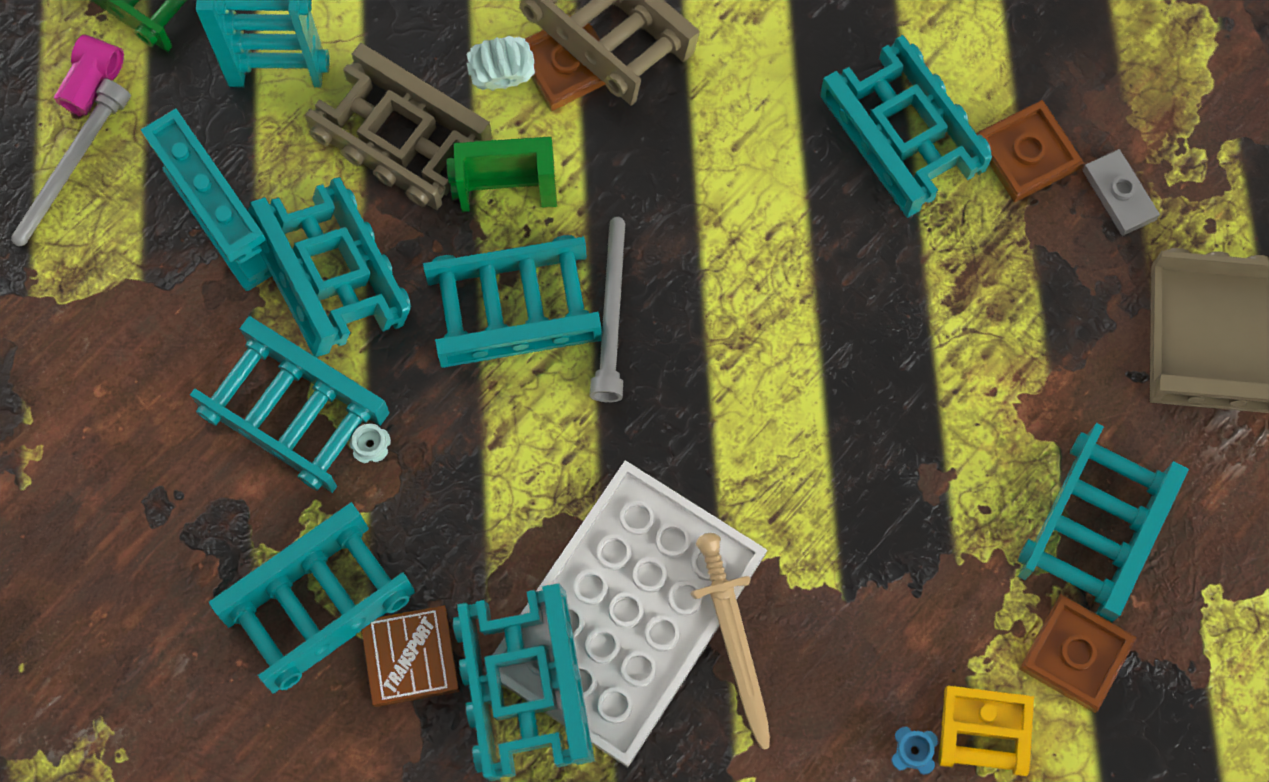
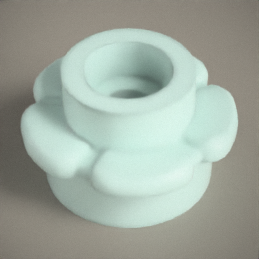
(367, 433)

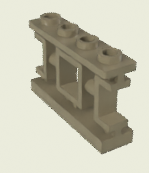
(414, 101)

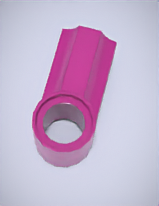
(91, 63)

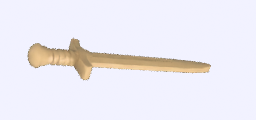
(734, 635)

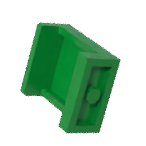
(503, 165)

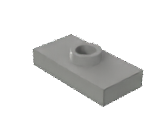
(1121, 192)

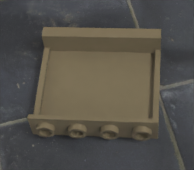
(1210, 330)

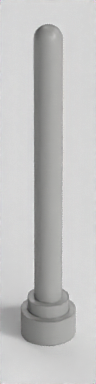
(109, 99)
(607, 384)

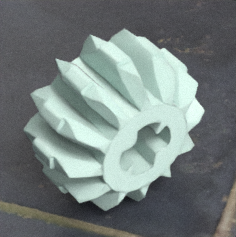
(500, 63)

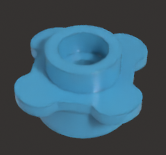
(923, 741)

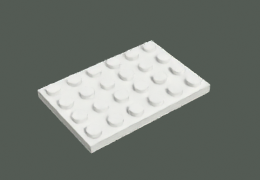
(633, 607)

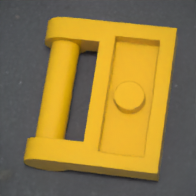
(986, 715)

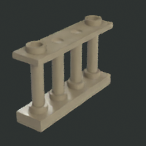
(655, 16)

